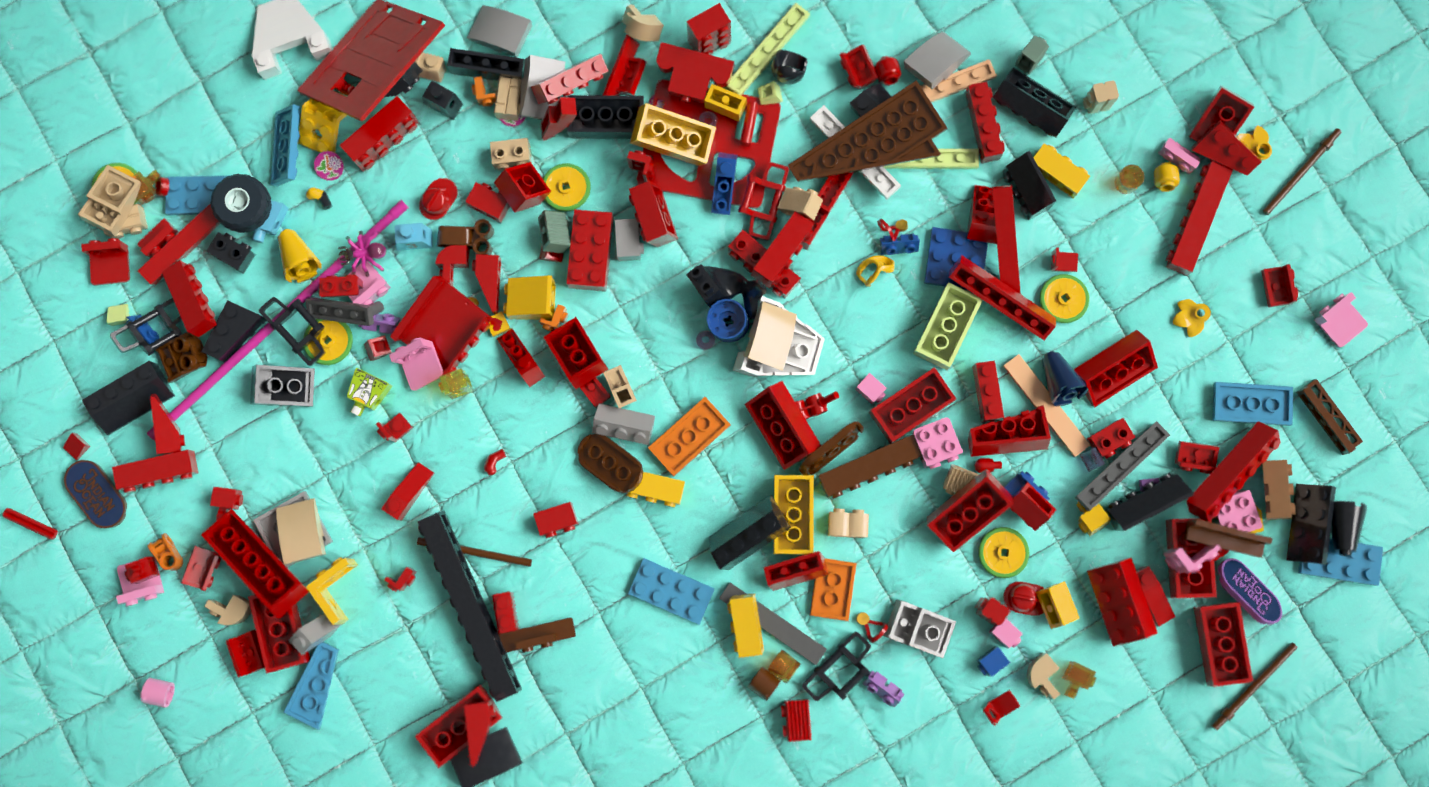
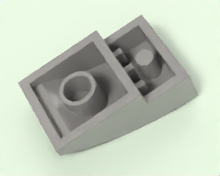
(500, 30)
(936, 59)
(536, 70)
(920, 628)

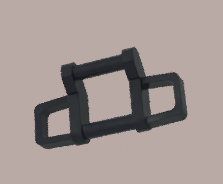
(290, 311)
(132, 328)
(820, 671)

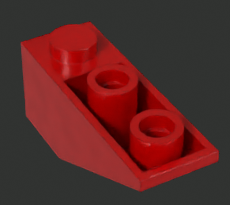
(520, 357)

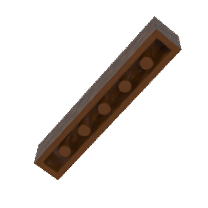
(870, 466)

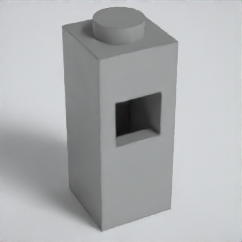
(313, 634)

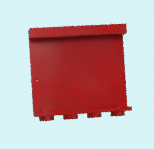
(445, 319)

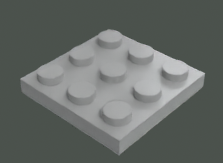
(269, 531)

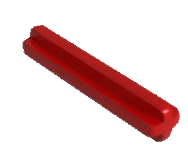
(30, 523)

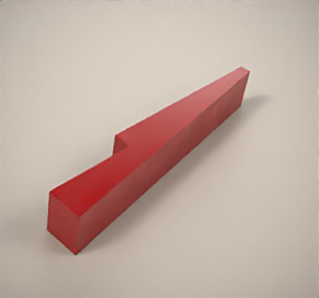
(830, 194)
(180, 245)

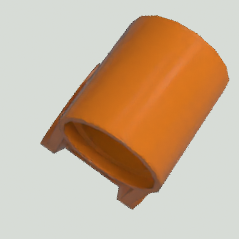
(163, 550)

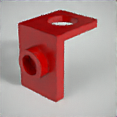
(1064, 261)
(1001, 706)

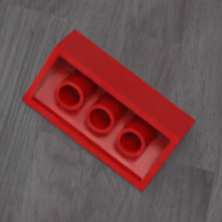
(1117, 367)
(1189, 585)
(449, 732)

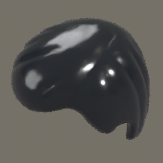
(789, 67)

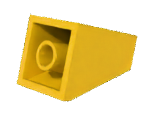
(530, 298)

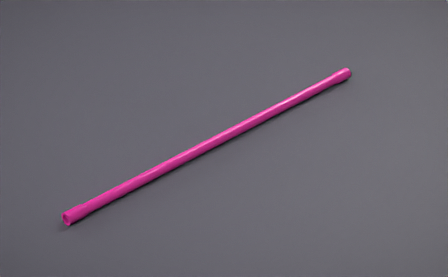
(395, 212)

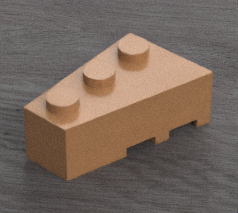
(1278, 490)

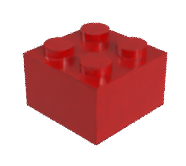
(522, 186)

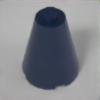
(1062, 380)

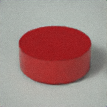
(162, 186)

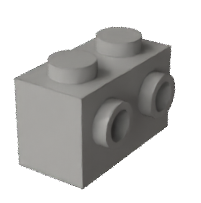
(628, 240)

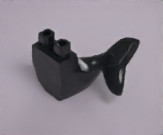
(721, 284)

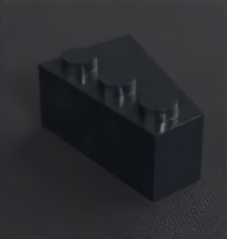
(232, 330)

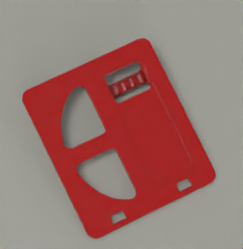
(723, 142)

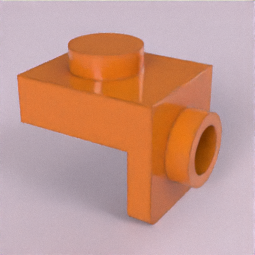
(479, 90)
(559, 317)

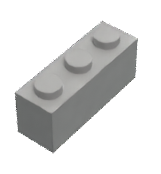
(623, 424)

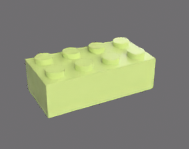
(947, 326)

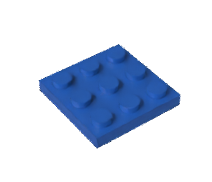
(945, 250)

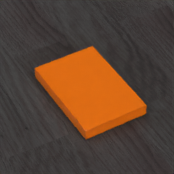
(834, 591)

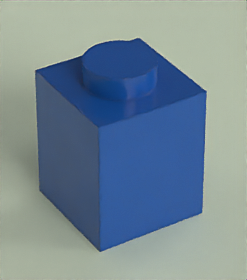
(992, 662)

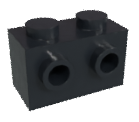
(230, 252)

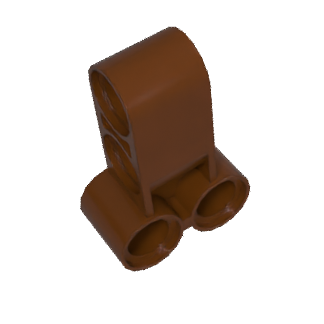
(466, 236)

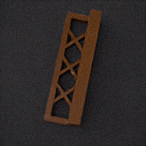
(1326, 418)
(1226, 538)

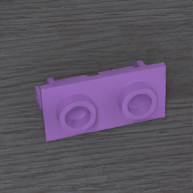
(386, 321)
(876, 684)

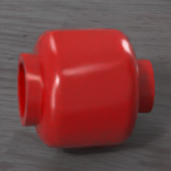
(888, 70)

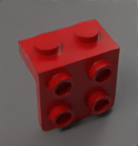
(108, 261)

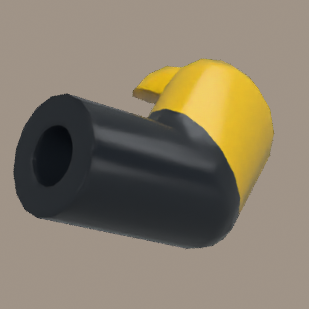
(315, 193)

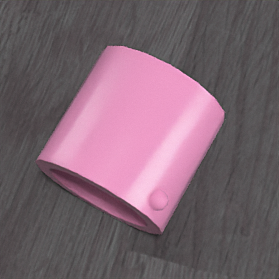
(157, 692)

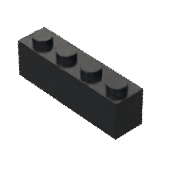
(484, 65)

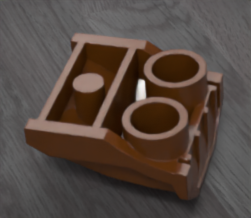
(182, 356)

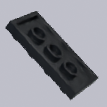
(1311, 524)

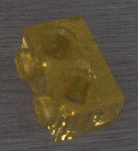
(455, 384)

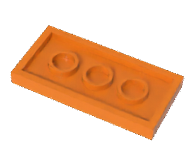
(689, 436)

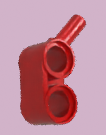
(816, 404)

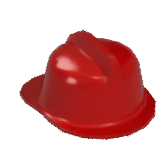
(438, 198)
(1023, 599)

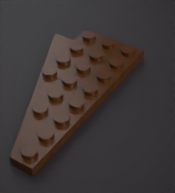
(885, 136)

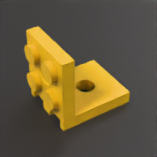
(322, 118)
(319, 590)

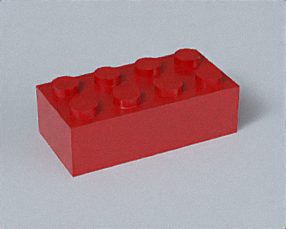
(380, 134)
(590, 250)
(912, 405)
(782, 425)
(969, 510)
(1122, 602)
(275, 636)
(1223, 644)

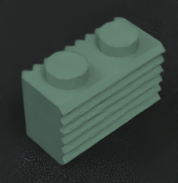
(1032, 54)
(554, 231)

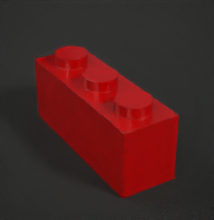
(988, 391)
(796, 570)

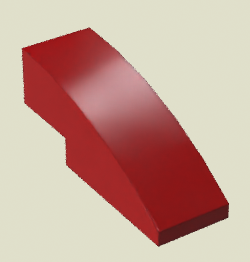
(558, 117)

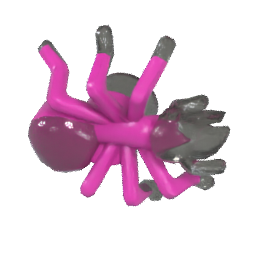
(365, 252)

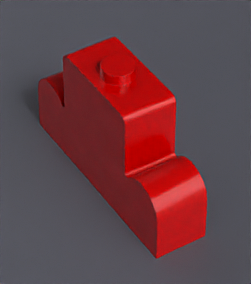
(692, 71)

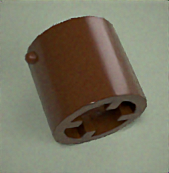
(764, 683)

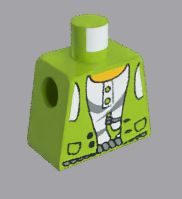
(366, 391)

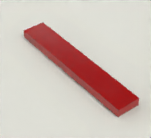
(1006, 236)

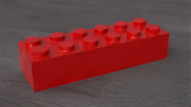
(255, 563)

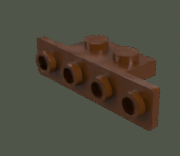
(538, 635)

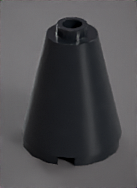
(1347, 526)

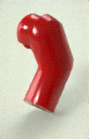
(491, 461)

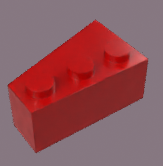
(1227, 149)

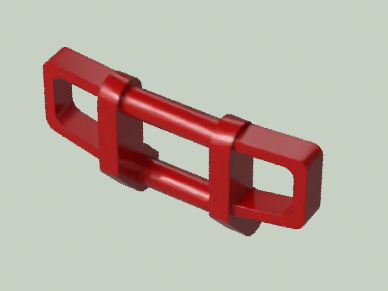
(779, 189)

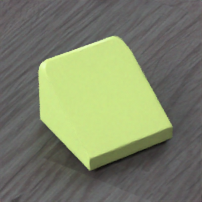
(770, 93)
(117, 314)

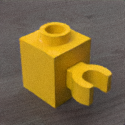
(1094, 520)

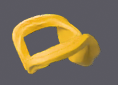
(883, 264)

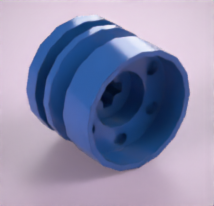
(722, 311)

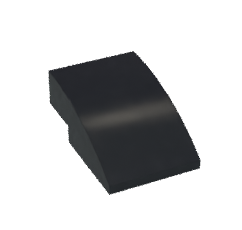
(496, 757)

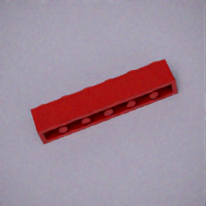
(1199, 218)
(1002, 297)
(1233, 471)

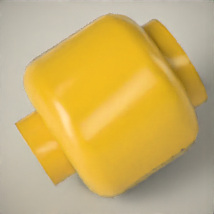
(1166, 177)

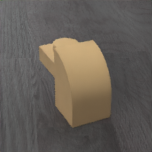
(641, 26)
(619, 386)
(232, 614)
(1039, 672)

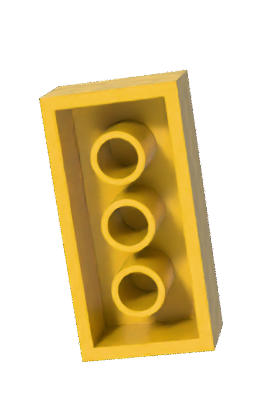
(672, 134)
(796, 501)

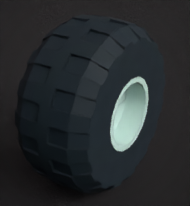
(241, 203)

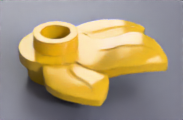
(1258, 141)
(1188, 316)

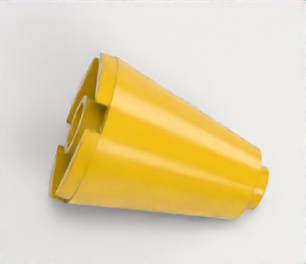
(297, 258)

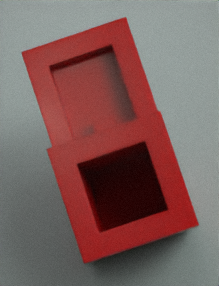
(452, 257)

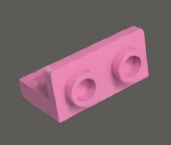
(1179, 156)

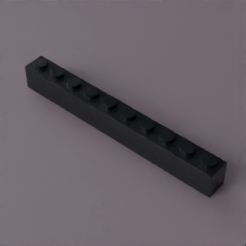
(469, 605)

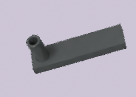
(343, 311)

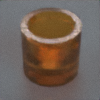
(1129, 179)
(783, 666)

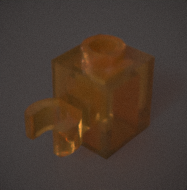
(146, 191)
(1078, 677)

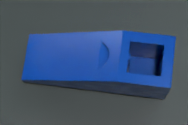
(724, 183)

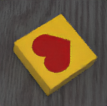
(498, 324)

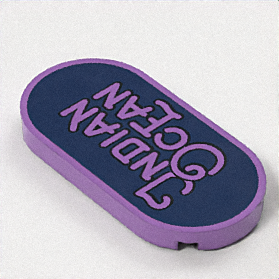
(1249, 591)

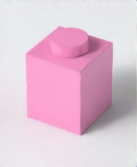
(871, 389)
(1006, 634)

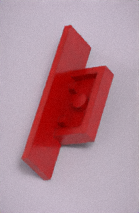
(626, 71)

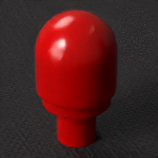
(983, 463)

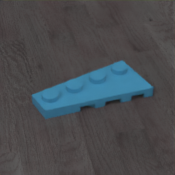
(313, 688)

